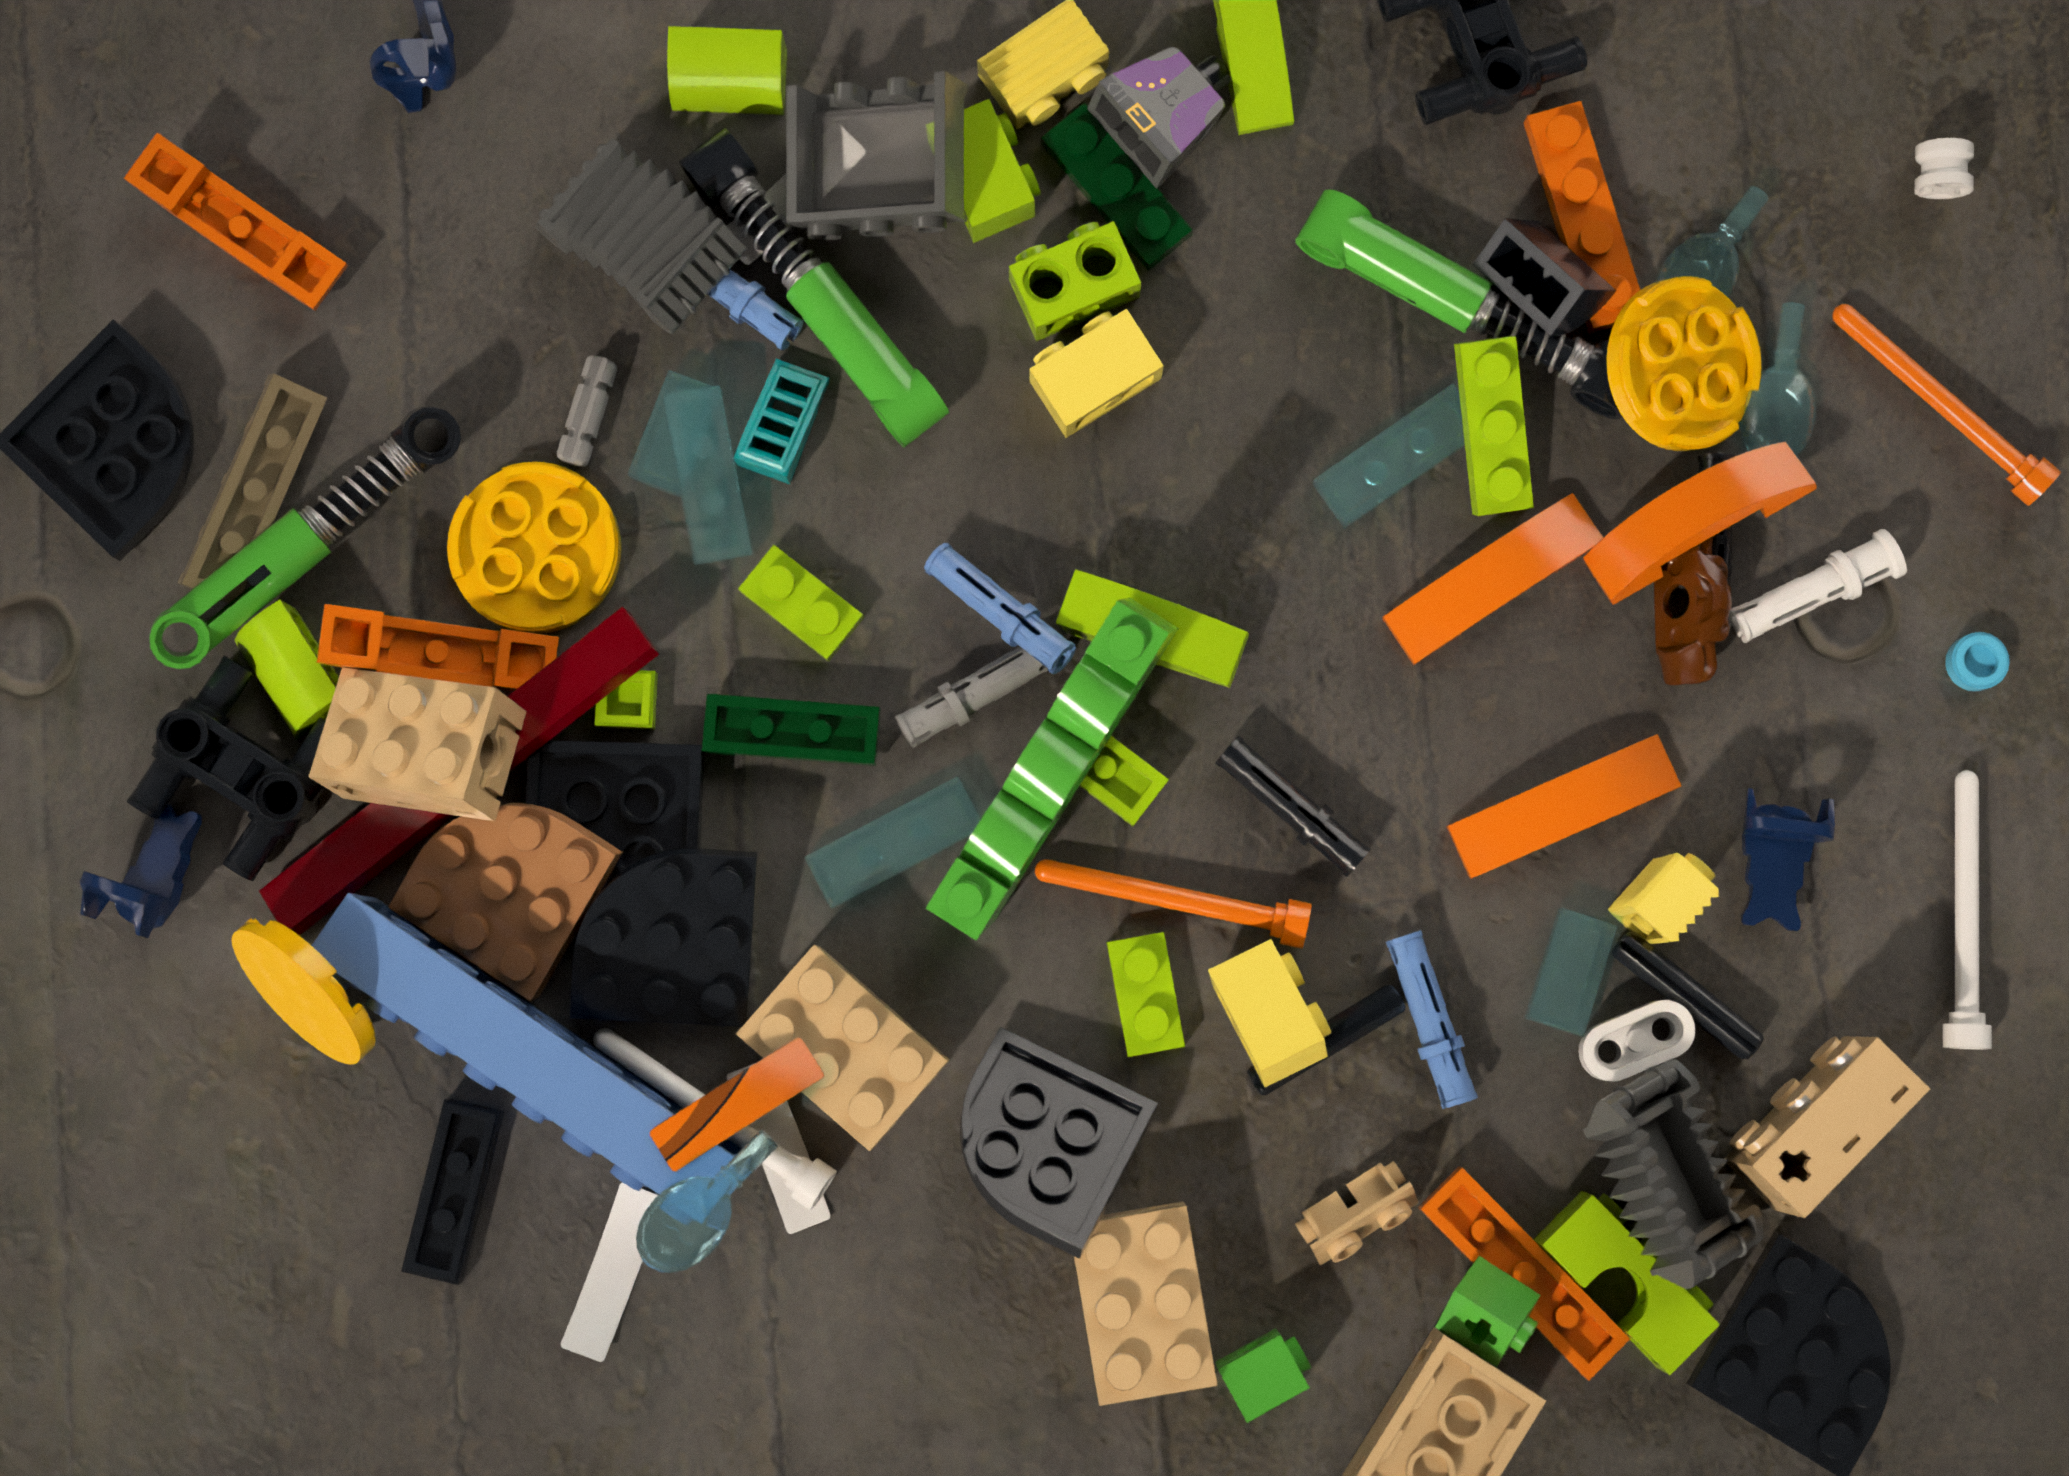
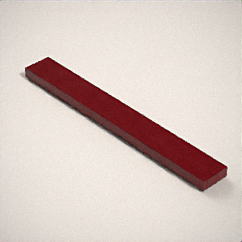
(386, 832)

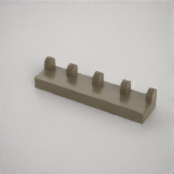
(256, 477)

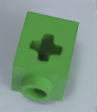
(1489, 1312)
(1264, 1373)

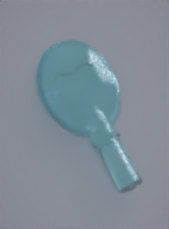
(1714, 254)
(1785, 400)
(695, 1212)

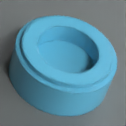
(1977, 661)

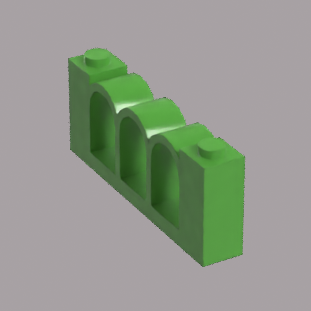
(1052, 767)

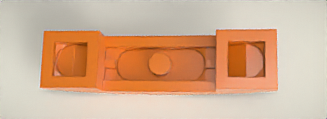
(235, 222)
(1694, 512)
(1492, 578)
(431, 649)
(1563, 806)

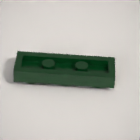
(1116, 187)
(791, 729)

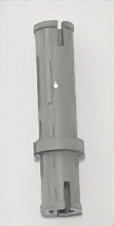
(963, 698)

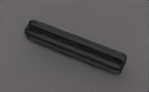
(1680, 987)
(1347, 1028)

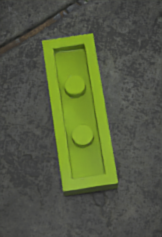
(1494, 425)

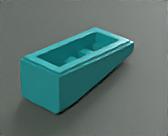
(766, 463)

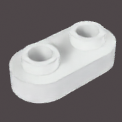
(1635, 1041)

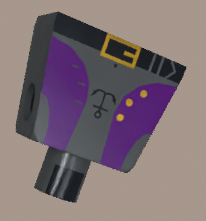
(1161, 109)

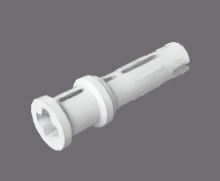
(1841, 576)

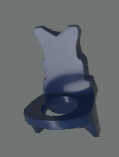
(421, 60)
(1777, 847)
(155, 882)

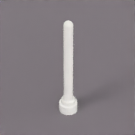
(1966, 1025)
(804, 1177)

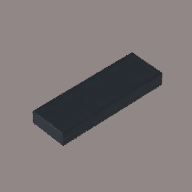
(452, 1191)

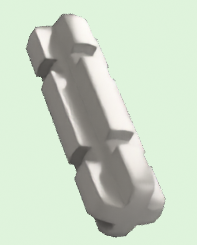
(587, 411)

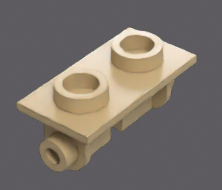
(1343, 1228)

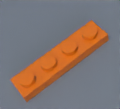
(1582, 202)
(1564, 1310)

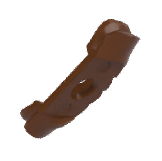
(1688, 642)

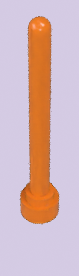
(2026, 474)
(1284, 920)

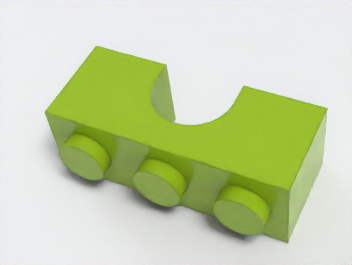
(1665, 1318)

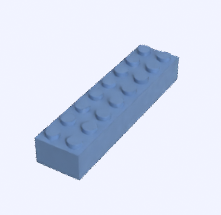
(506, 1042)

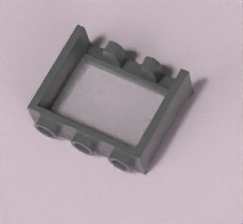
(876, 157)

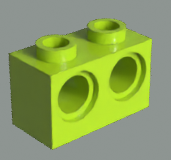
(1081, 293)

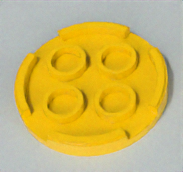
(1682, 363)
(534, 547)
(303, 990)

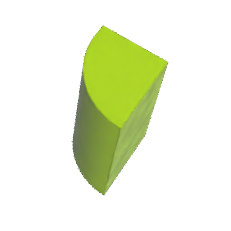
(726, 70)
(284, 661)

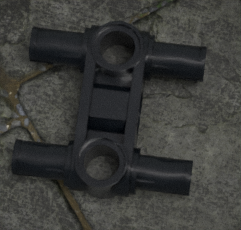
(1483, 43)
(231, 767)

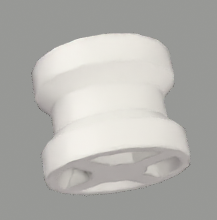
(1944, 168)

